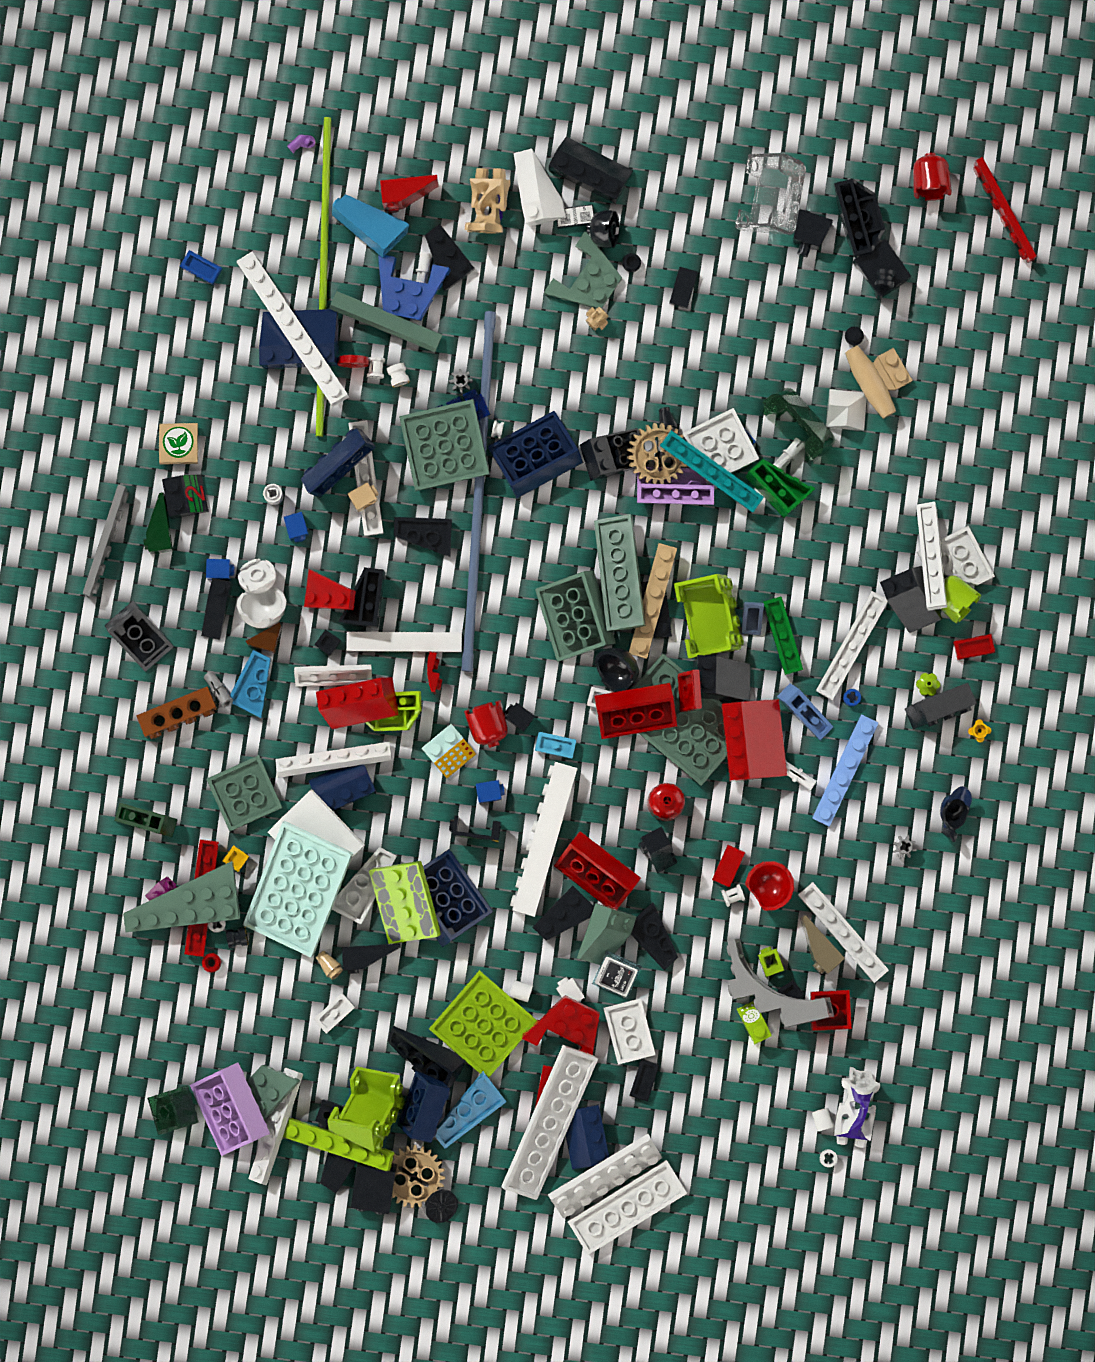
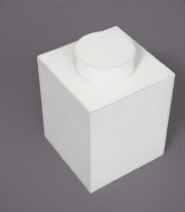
(569, 988)

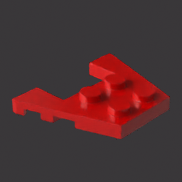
(568, 1020)

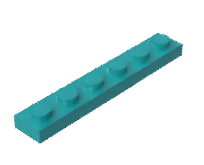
(711, 471)

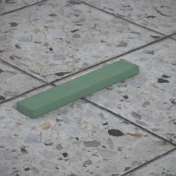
(385, 321)

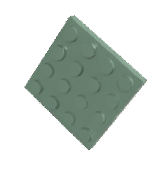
(444, 445)

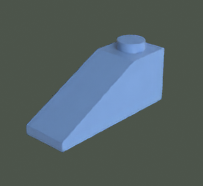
(805, 711)

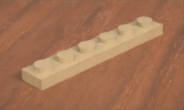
(653, 599)

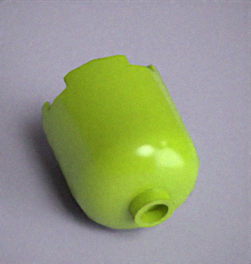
(959, 598)

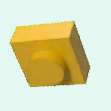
(237, 856)

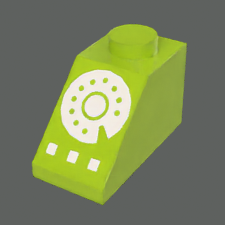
(754, 1023)

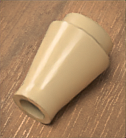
(329, 965)

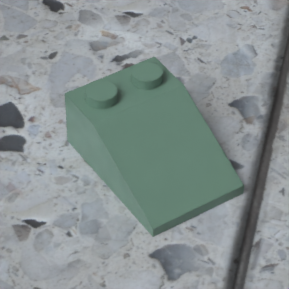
(605, 931)

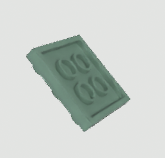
(244, 793)

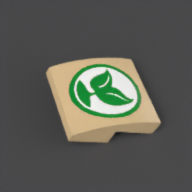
(178, 443)

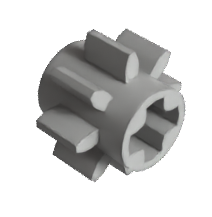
(460, 375)
(905, 841)

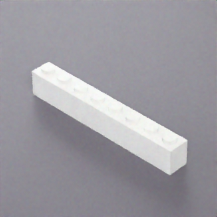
(544, 839)

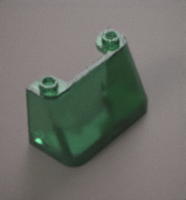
(788, 401)

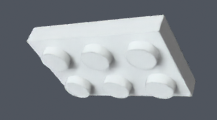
(629, 1031)

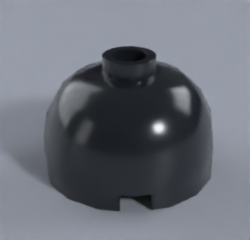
(603, 229)

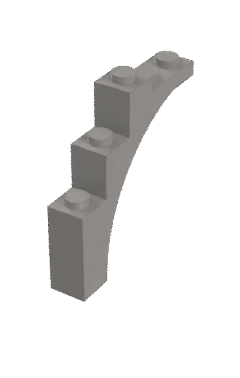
(766, 999)

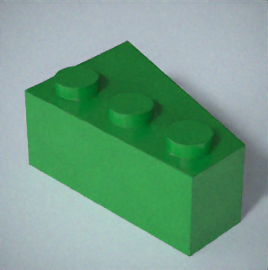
(778, 487)

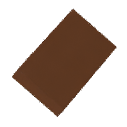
(267, 639)

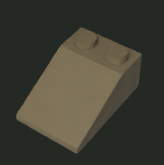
(821, 949)

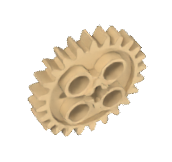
(641, 456)
(423, 1161)

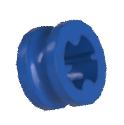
(847, 701)

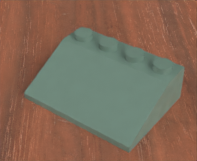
(574, 615)

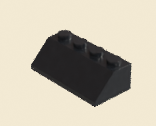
(590, 170)

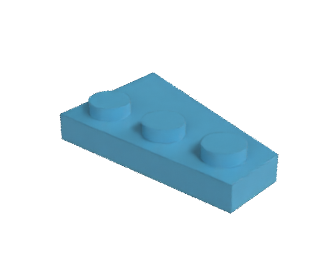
(252, 684)

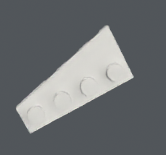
(359, 894)

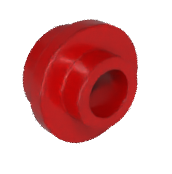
(205, 960)

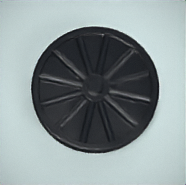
(441, 1206)

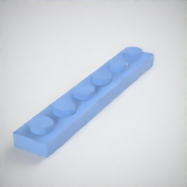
(845, 770)

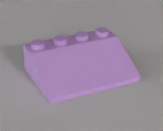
(229, 1109)

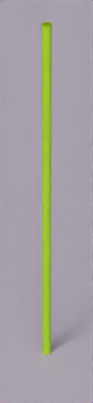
(324, 252)

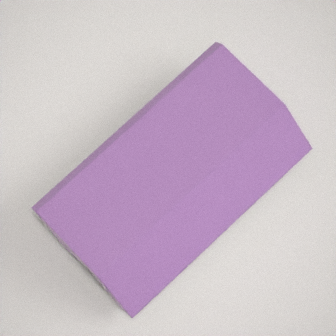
(687, 489)

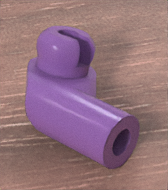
(301, 141)

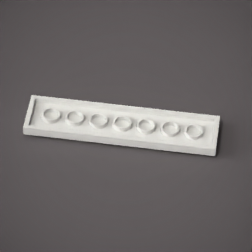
(549, 1122)

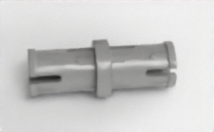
(218, 689)

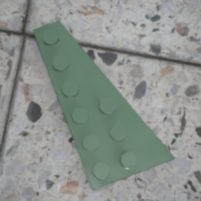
(200, 901)

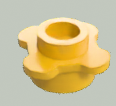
(984, 730)

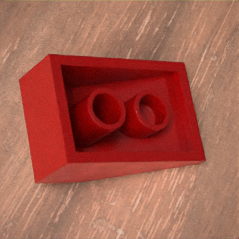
(404, 191)

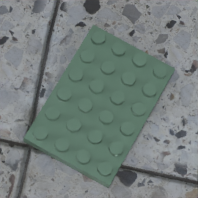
(699, 737)

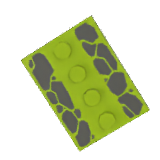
(404, 902)

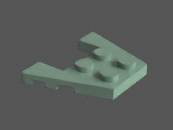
(595, 281)

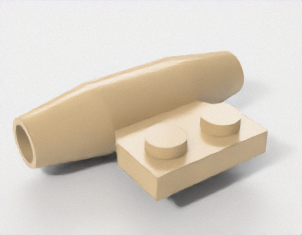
(879, 377)

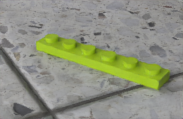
(333, 1143)

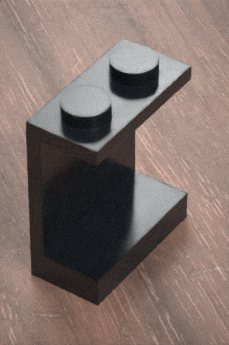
(496, 827)

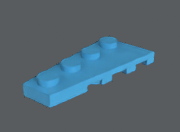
(472, 1108)

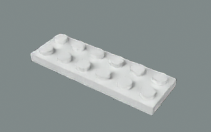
(605, 1176)
(627, 1207)

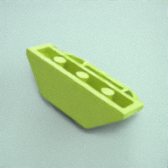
(408, 709)

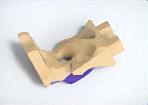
(492, 191)

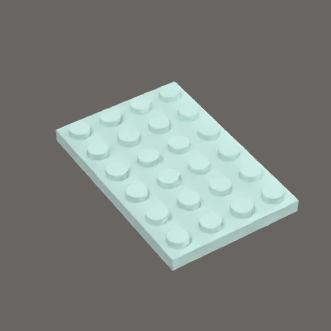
(298, 888)

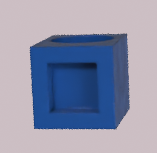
(296, 527)
(219, 569)
(489, 791)

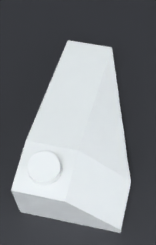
(538, 195)

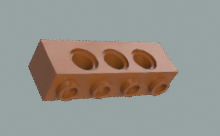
(148, 718)

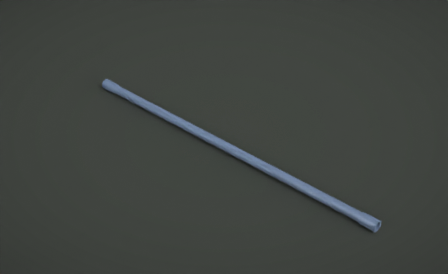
(468, 656)

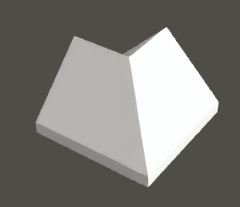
(846, 410)

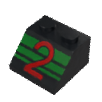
(185, 495)

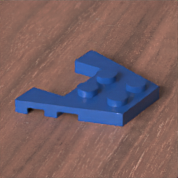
(408, 297)

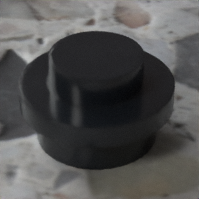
(631, 262)
(854, 336)

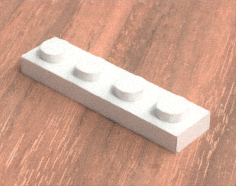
(331, 675)

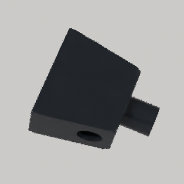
(810, 231)

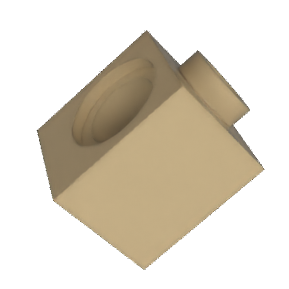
(363, 496)

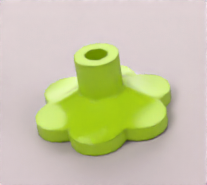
(924, 688)

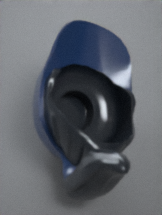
(955, 811)

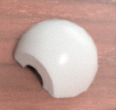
(263, 608)

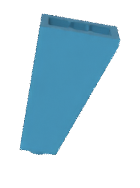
(370, 224)

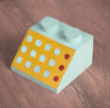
(448, 751)

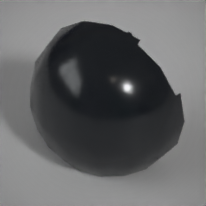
(617, 669)

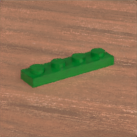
(783, 635)

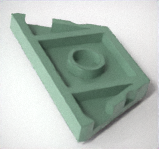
(270, 1088)

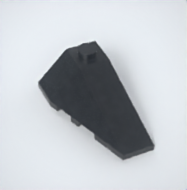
(427, 1056)
(336, 1171)

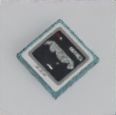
(616, 974)

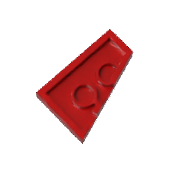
(327, 594)

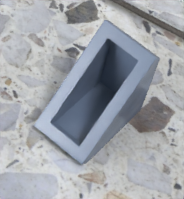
(752, 618)

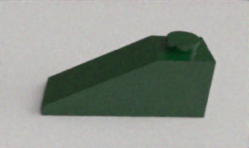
(158, 532)
(146, 820)

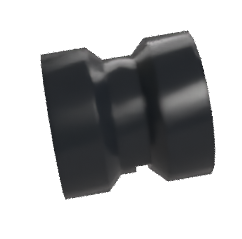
(237, 937)

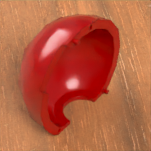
(770, 884)

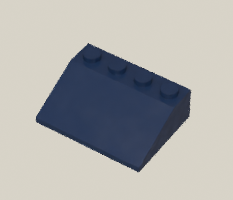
(320, 326)
(535, 454)
(454, 897)

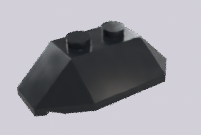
(859, 216)

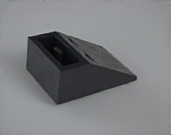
(608, 454)

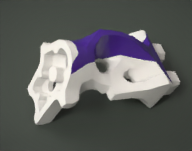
(860, 1090)

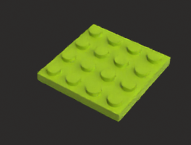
(483, 1024)

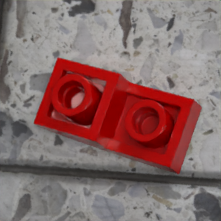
(433, 678)

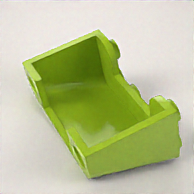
(710, 615)
(370, 1108)

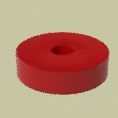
(353, 361)

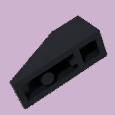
(216, 608)
(361, 957)

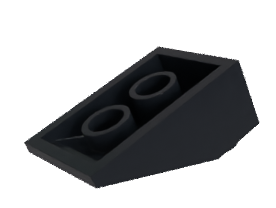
(908, 599)
(138, 636)
(723, 678)

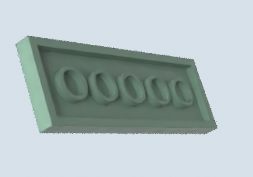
(619, 573)

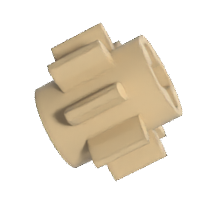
(596, 318)

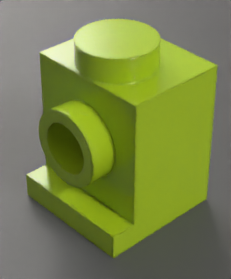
(775, 967)

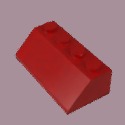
(358, 702)
(635, 710)
(597, 871)

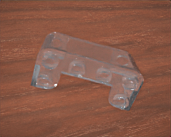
(776, 194)

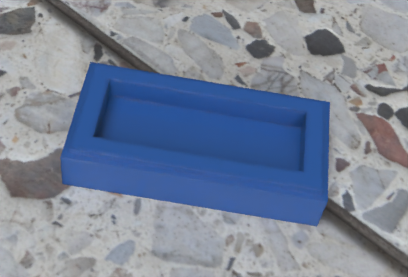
(201, 267)

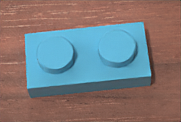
(555, 745)

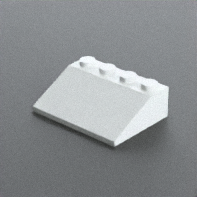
(317, 818)

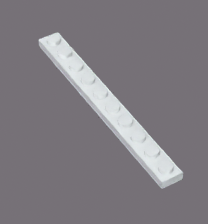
(292, 329)

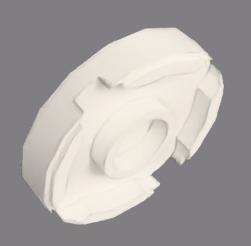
(257, 576)

